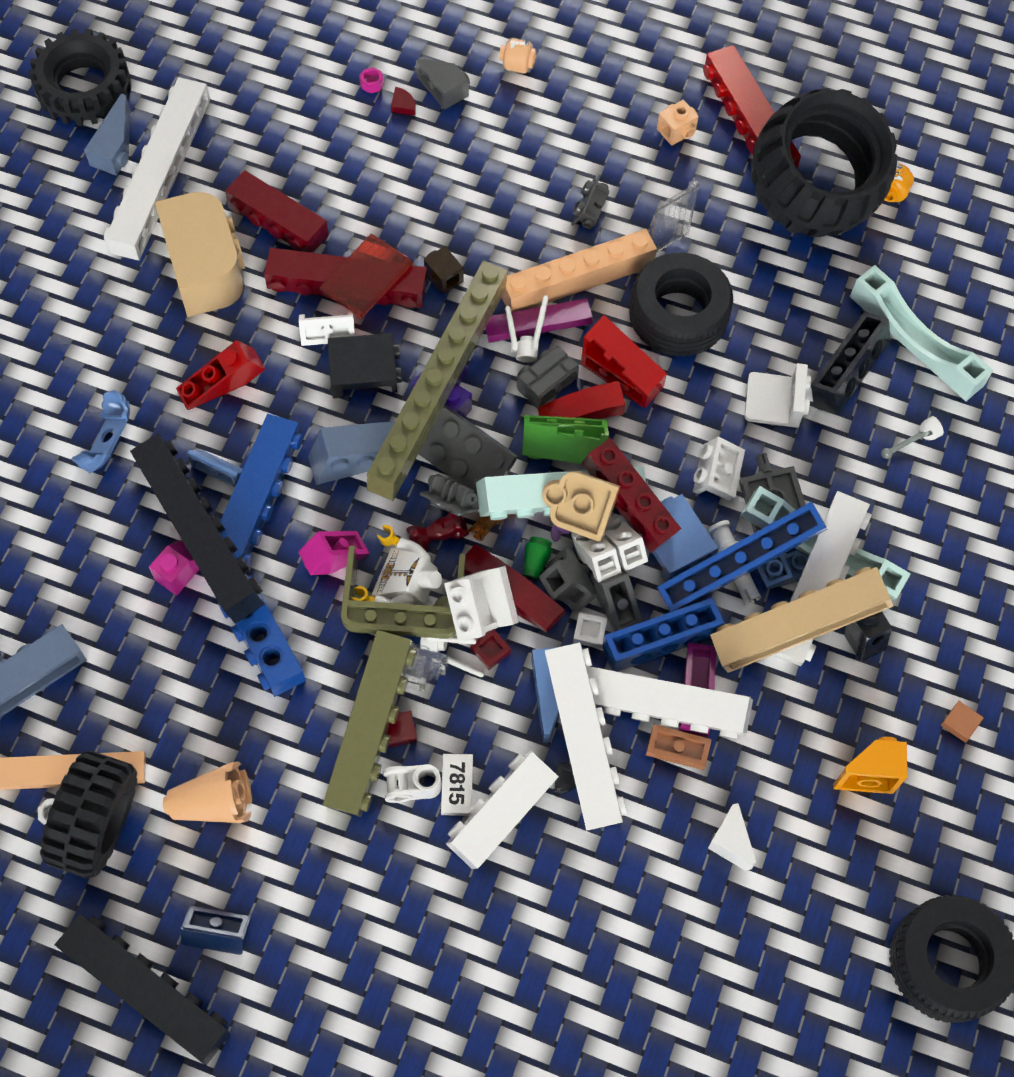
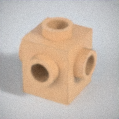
(677, 122)

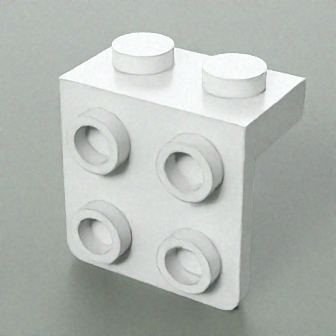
(778, 398)

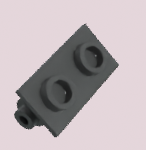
(584, 210)

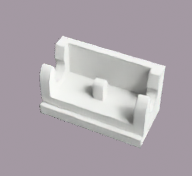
(319, 329)

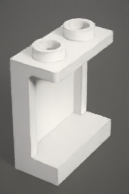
(481, 603)

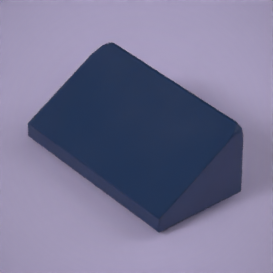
(215, 930)

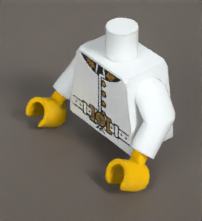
(405, 575)

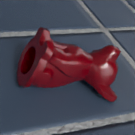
(444, 528)

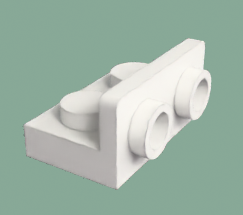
(719, 468)

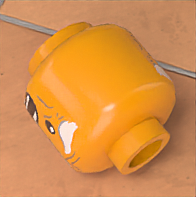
(901, 184)

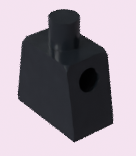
(864, 632)

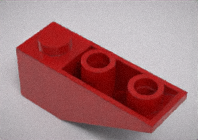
(221, 375)

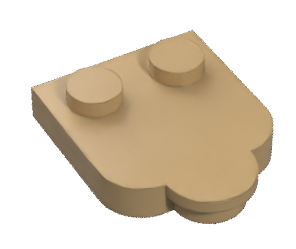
(581, 503)

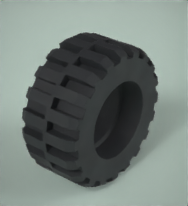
(88, 814)

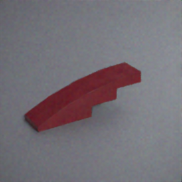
(529, 600)

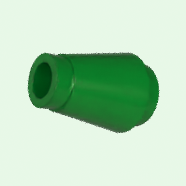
(536, 557)

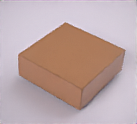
(962, 721)

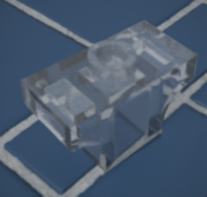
(425, 667)

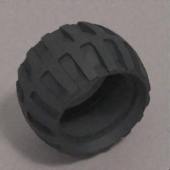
(855, 130)

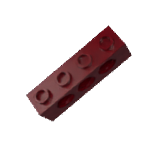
(635, 498)

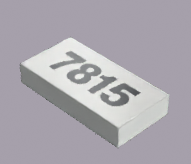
(457, 784)

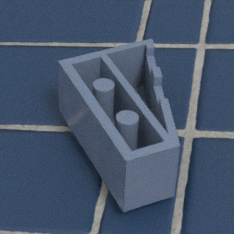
(346, 450)

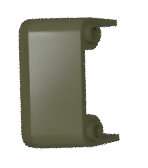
(394, 617)

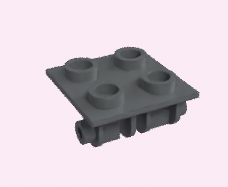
(451, 495)

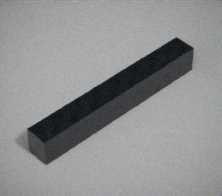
(198, 529)

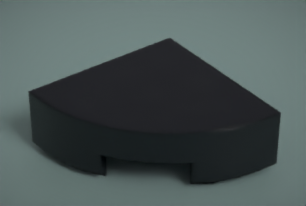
(565, 780)

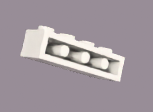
(501, 810)

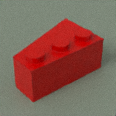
(617, 358)

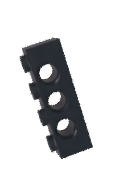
(851, 363)

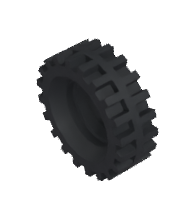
(72, 53)

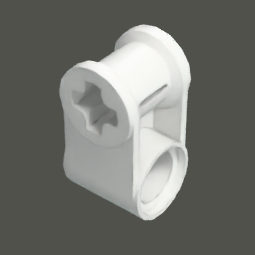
(409, 783)

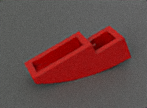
(592, 403)

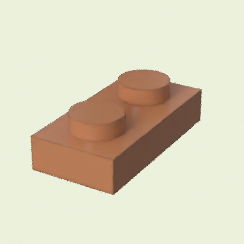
(678, 747)

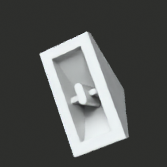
(733, 840)

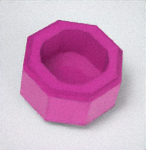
(371, 80)

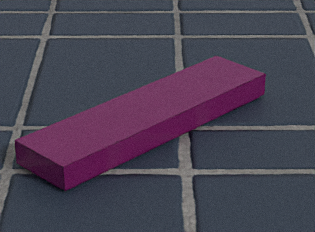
(556, 317)

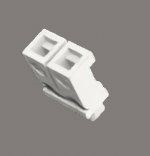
(618, 546)

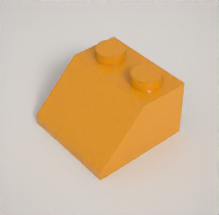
(876, 769)

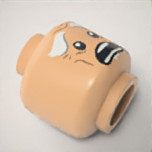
(518, 55)

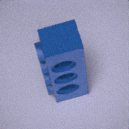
(661, 635)
(287, 671)

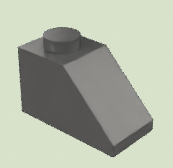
(443, 81)
(618, 600)

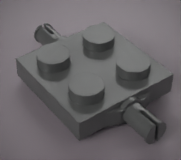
(778, 481)

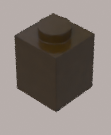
(444, 270)

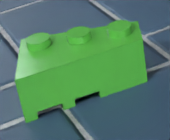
(562, 437)

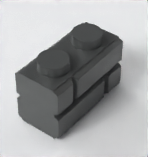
(547, 376)

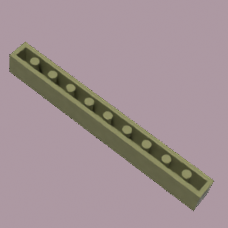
(436, 381)

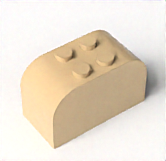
(202, 251)

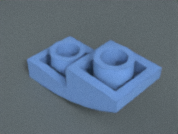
(783, 569)

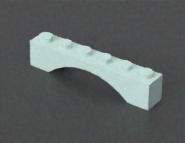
(956, 367)
(767, 508)

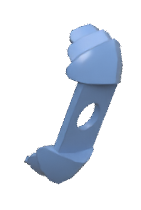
(116, 415)

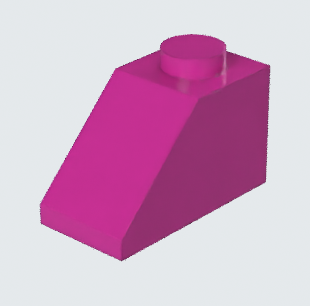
(329, 551)
(174, 567)

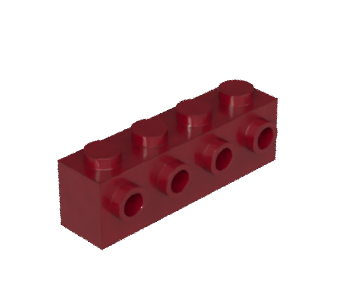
(276, 213)

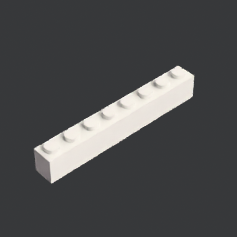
(157, 168)

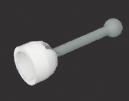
(929, 430)

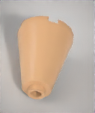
(212, 797)

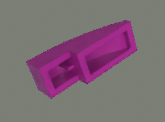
(699, 672)

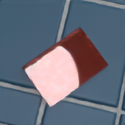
(366, 275)

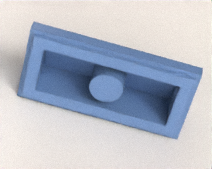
(214, 466)

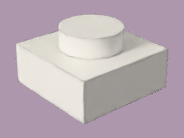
(590, 630)

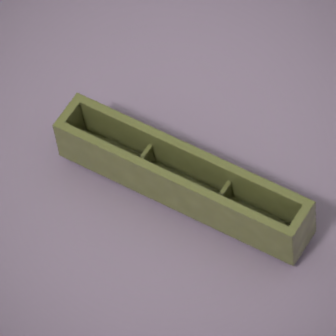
(369, 724)

